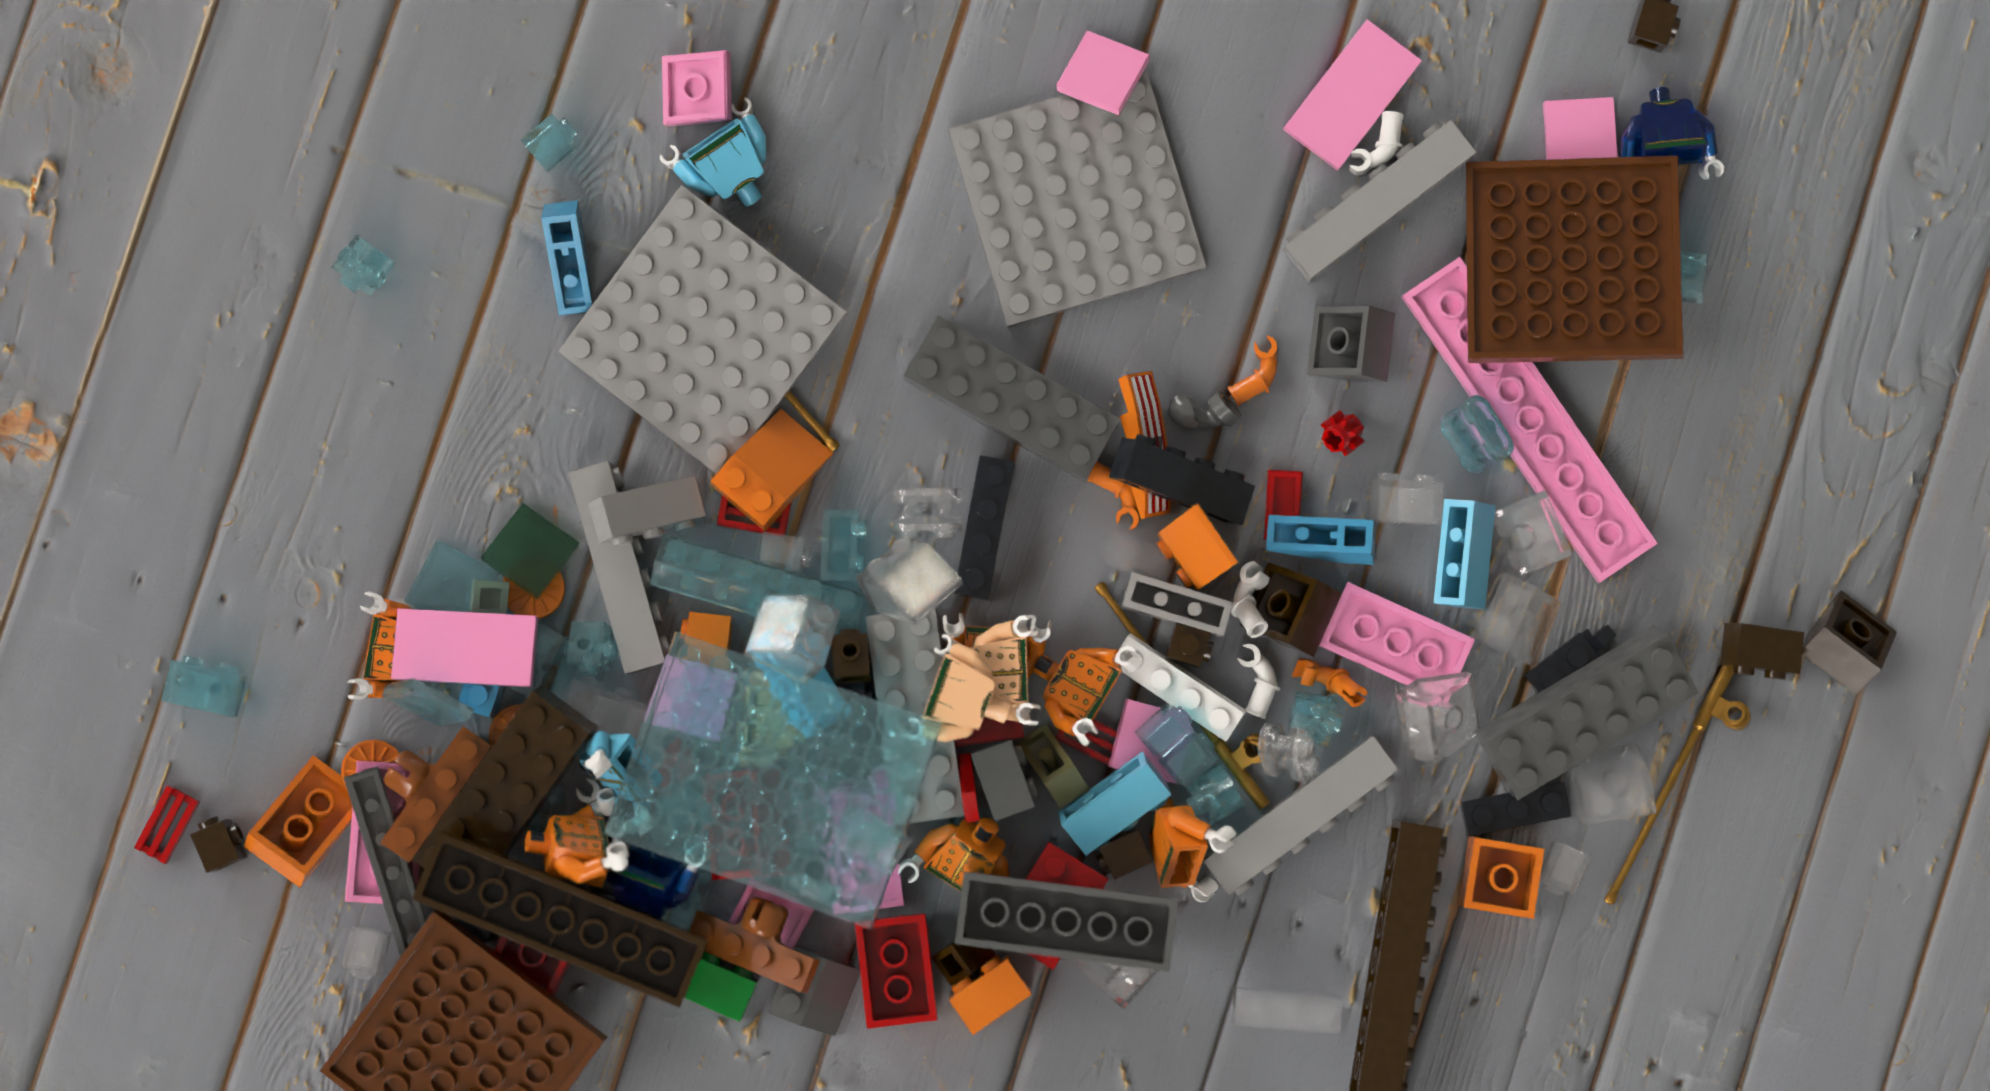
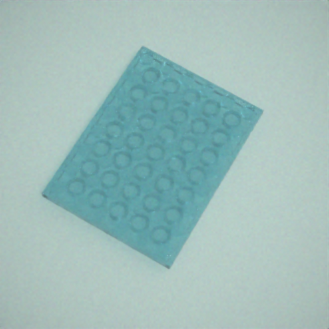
(773, 779)

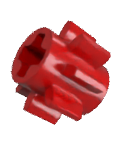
(1342, 433)

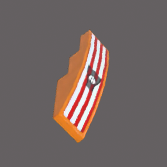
(1146, 419)

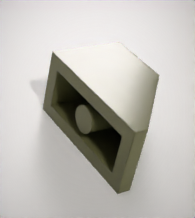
(1053, 765)

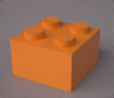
(1501, 877)
(989, 993)

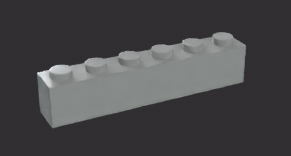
(1379, 200)
(621, 577)
(1301, 814)

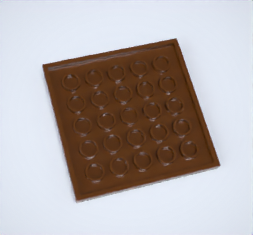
(1573, 260)
(461, 1022)

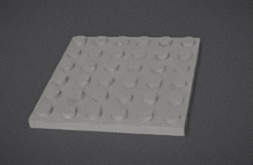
(1076, 202)
(702, 330)

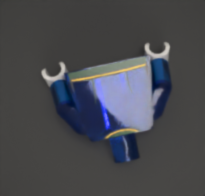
(1672, 129)
(652, 881)

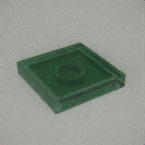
(530, 551)

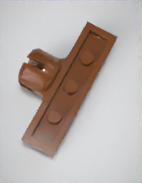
(430, 790)
(757, 944)

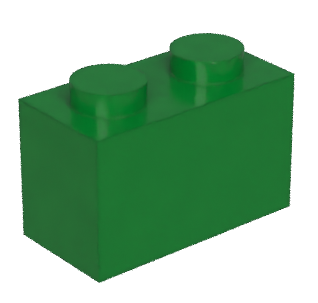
(721, 987)

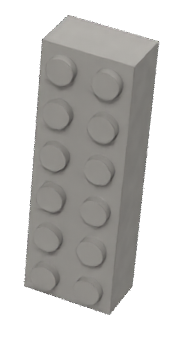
(904, 678)

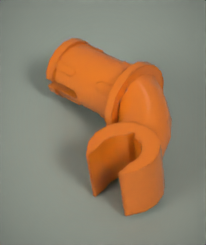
(1261, 379)
(1100, 477)
(1336, 680)

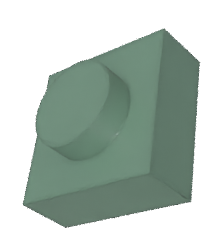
(489, 596)

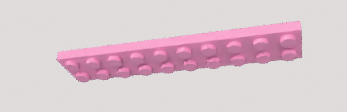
(1544, 436)

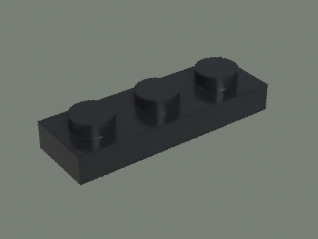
(1506, 812)

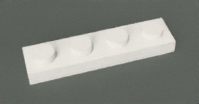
(1183, 689)

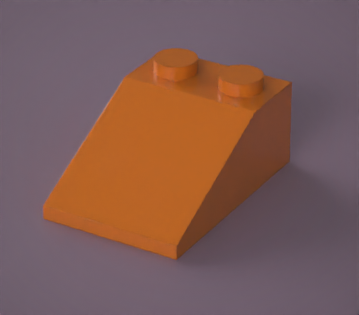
(771, 469)
(1195, 548)
(302, 822)

